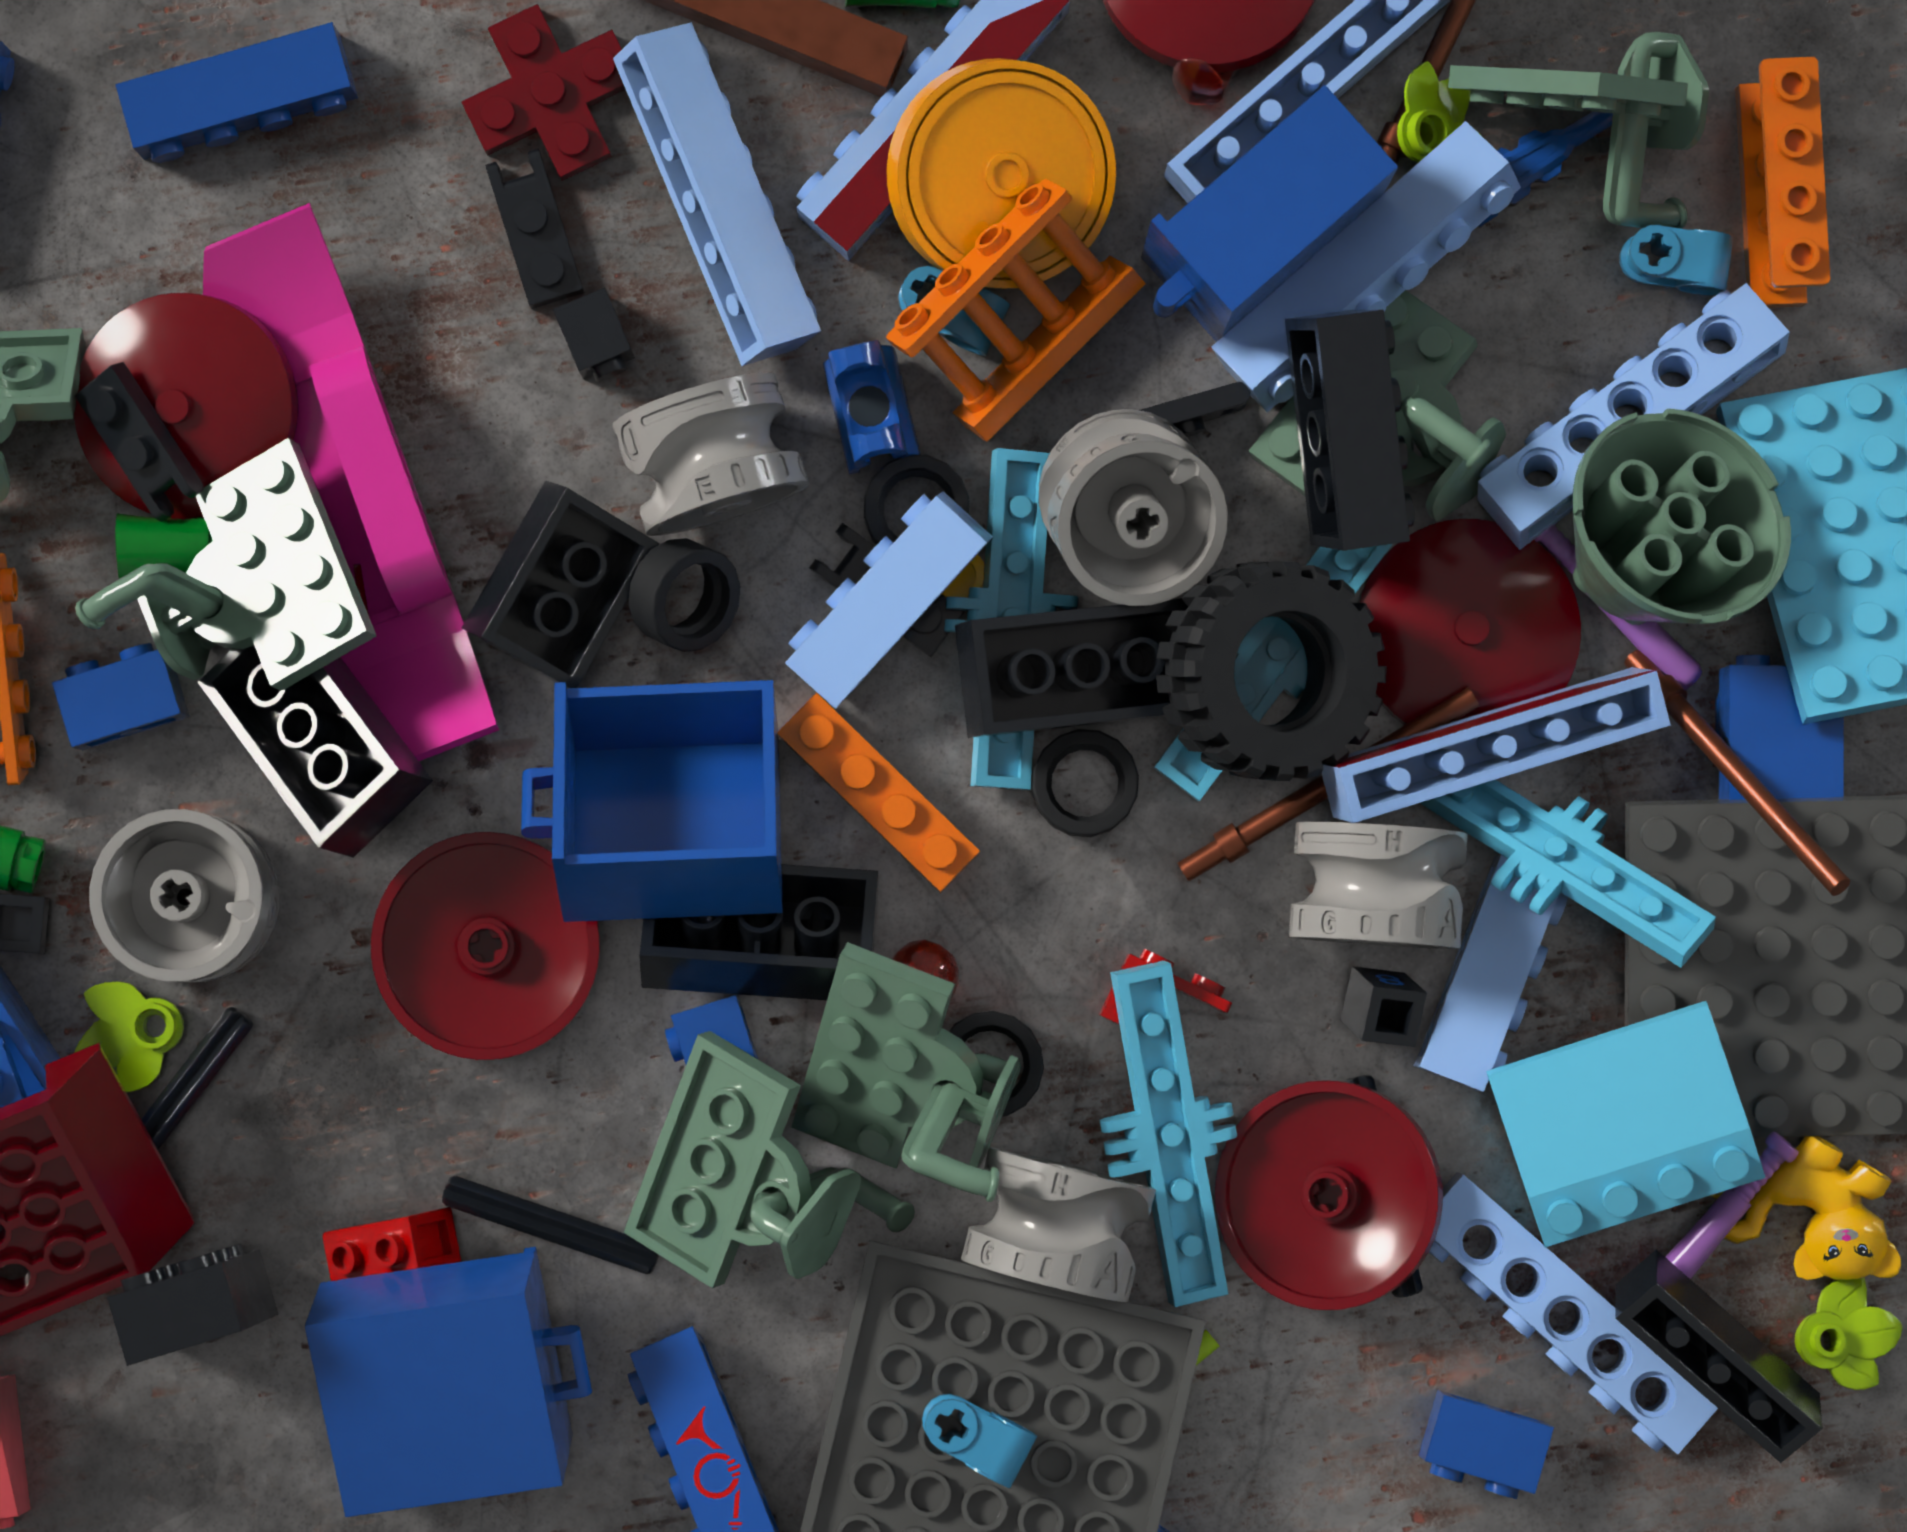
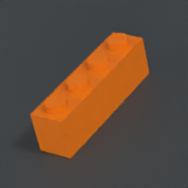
(878, 793)

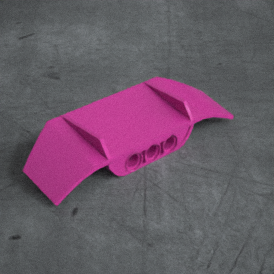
(421, 660)

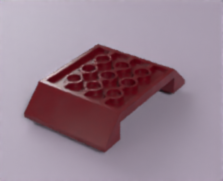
(80, 1192)

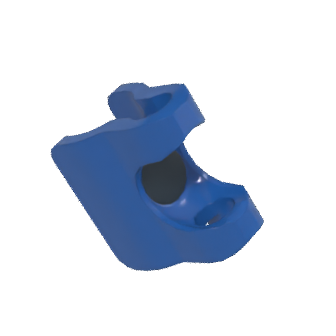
(870, 403)

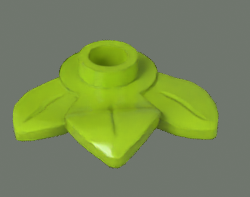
(1429, 109)
(124, 1031)
(1855, 1333)

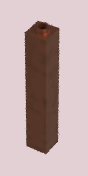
(807, 34)

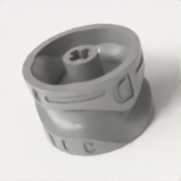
(710, 453)
(1132, 507)
(1380, 885)
(139, 888)
(1060, 1226)

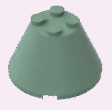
(1676, 521)

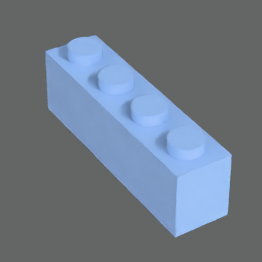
(888, 599)
(1486, 985)

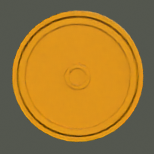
(983, 140)

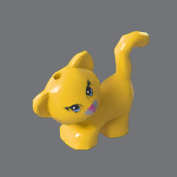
(1842, 1235)

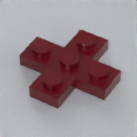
(547, 93)

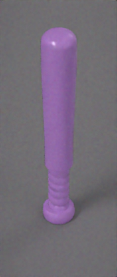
(1647, 637)
(1727, 1210)

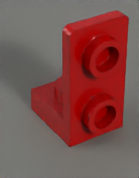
(1199, 988)
(392, 1245)

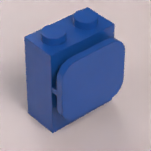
(1764, 729)

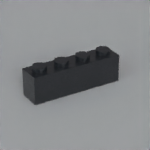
(1718, 1356)

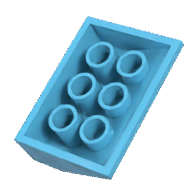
(1626, 1124)

